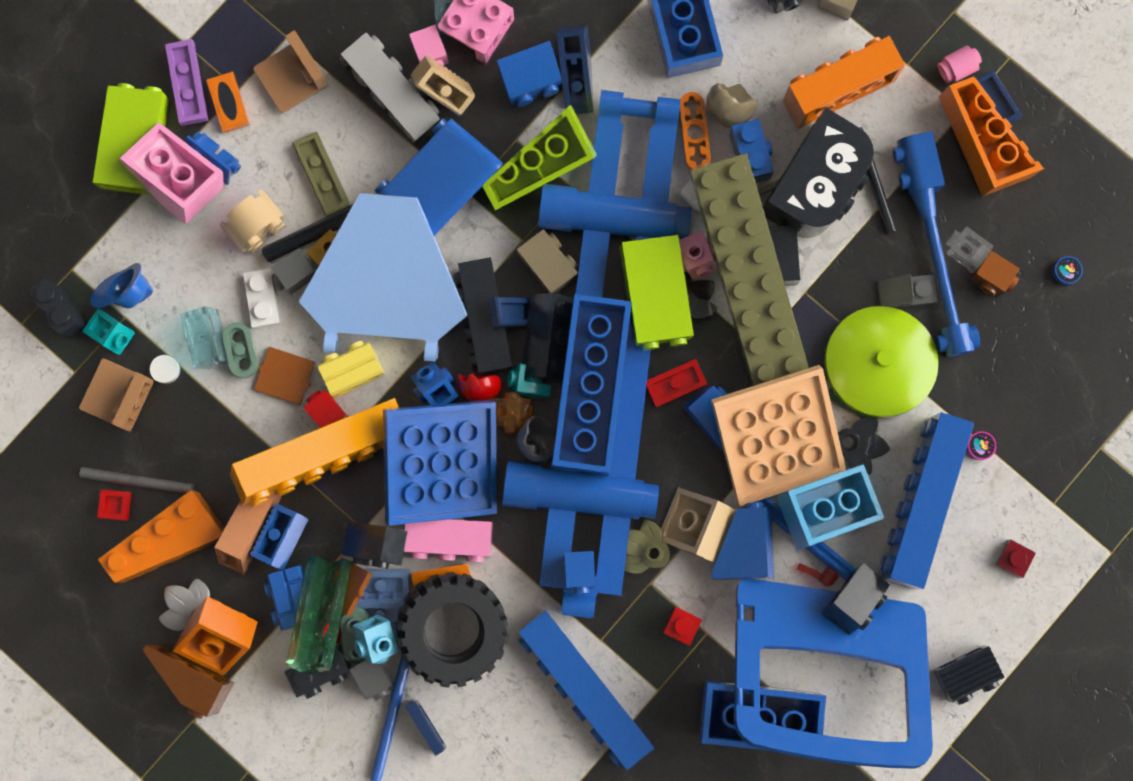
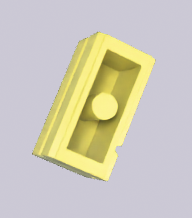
(350, 369)

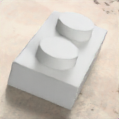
(261, 298)

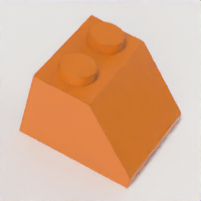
(216, 636)

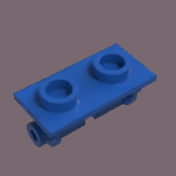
(207, 147)

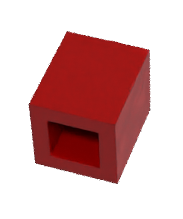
(324, 409)
(682, 625)

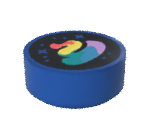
(1067, 270)

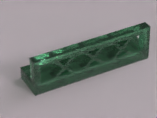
(313, 615)

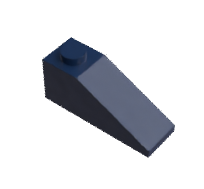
(576, 68)

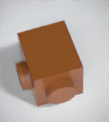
(996, 275)

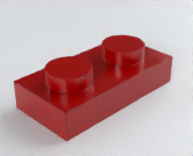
(675, 383)

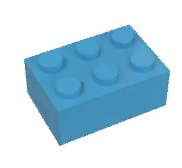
(830, 507)

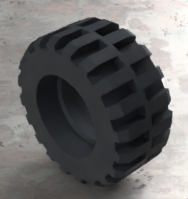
(459, 667)

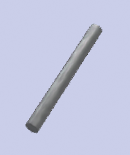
(134, 480)

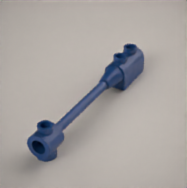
(922, 178)

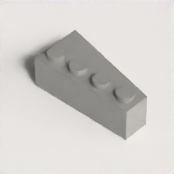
(389, 86)

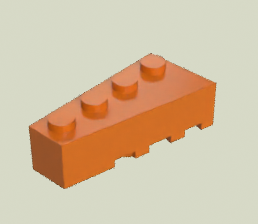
(986, 138)
(169, 536)

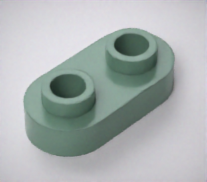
(240, 351)
(348, 635)

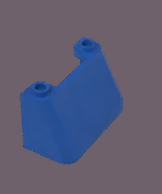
(444, 173)

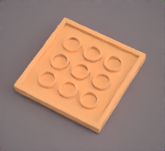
(778, 435)

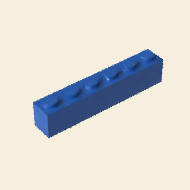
(586, 690)

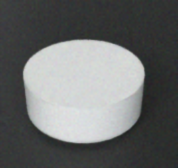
(165, 369)

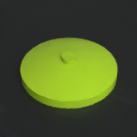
(881, 362)

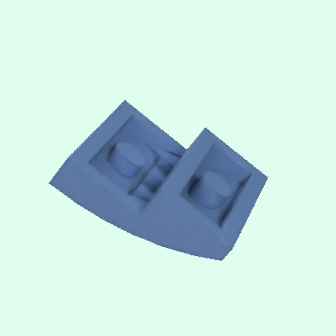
(385, 593)

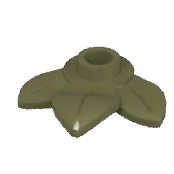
(640, 547)

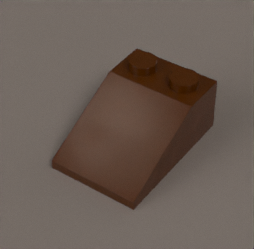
(190, 682)

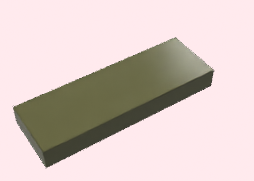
(321, 174)

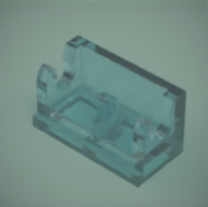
(204, 337)

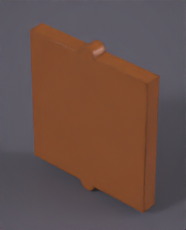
(284, 375)
(356, 584)

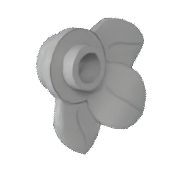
(182, 604)

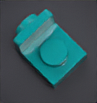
(108, 332)
(530, 388)

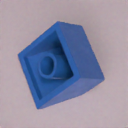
(530, 74)

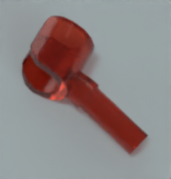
(827, 577)

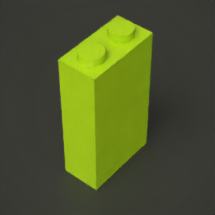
(126, 119)
(657, 292)

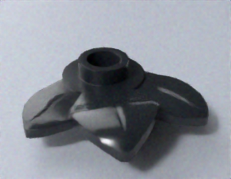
(699, 294)
(865, 444)

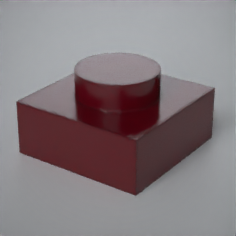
(1015, 558)

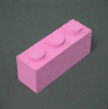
(449, 539)

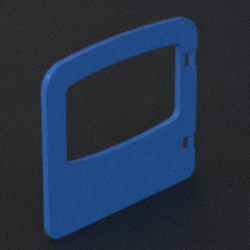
(793, 620)

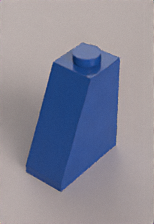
(747, 546)

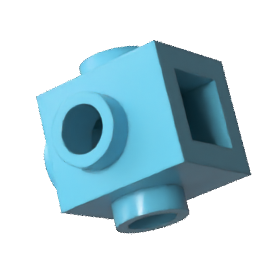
(375, 639)

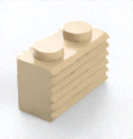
(442, 85)

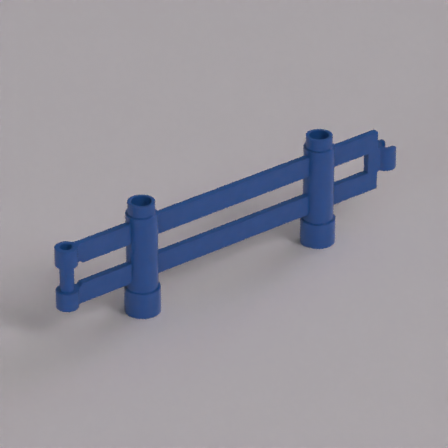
(599, 215)

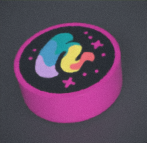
(981, 446)

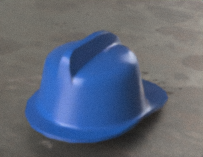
(123, 289)

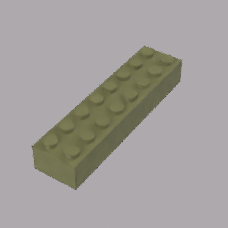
(748, 269)

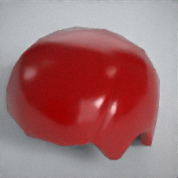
(478, 388)

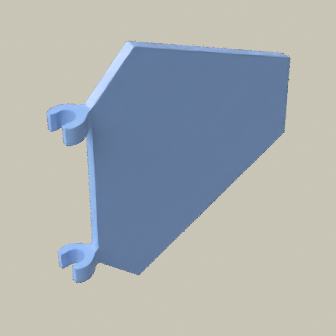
(384, 277)

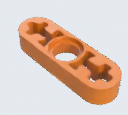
(704, 151)

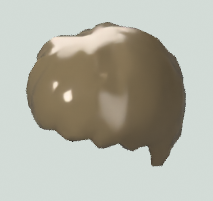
(730, 104)

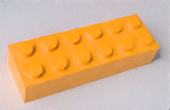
(310, 456)

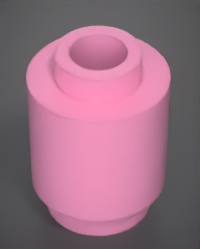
(959, 64)

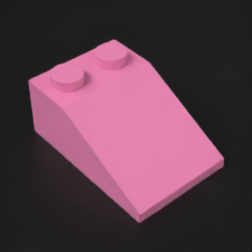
(173, 172)

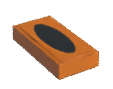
(228, 102)

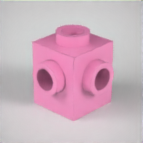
(697, 255)

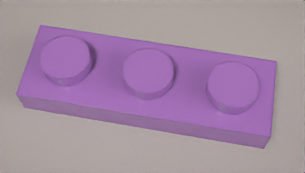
(186, 82)

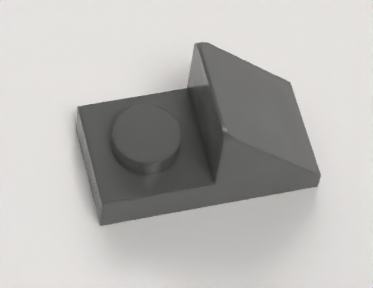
(907, 291)

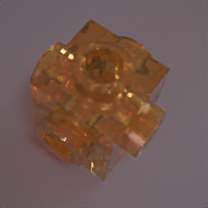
(512, 412)

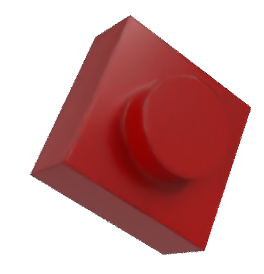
(114, 505)

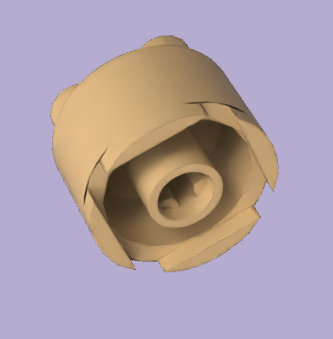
(253, 221)

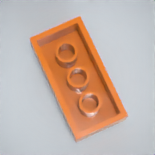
(843, 81)

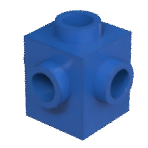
(434, 385)

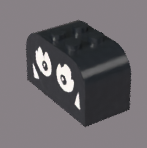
(821, 176)

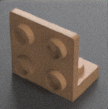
(290, 74)
(116, 394)

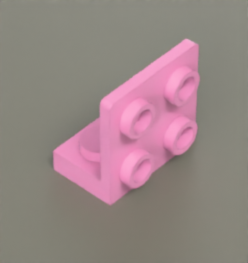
(478, 24)

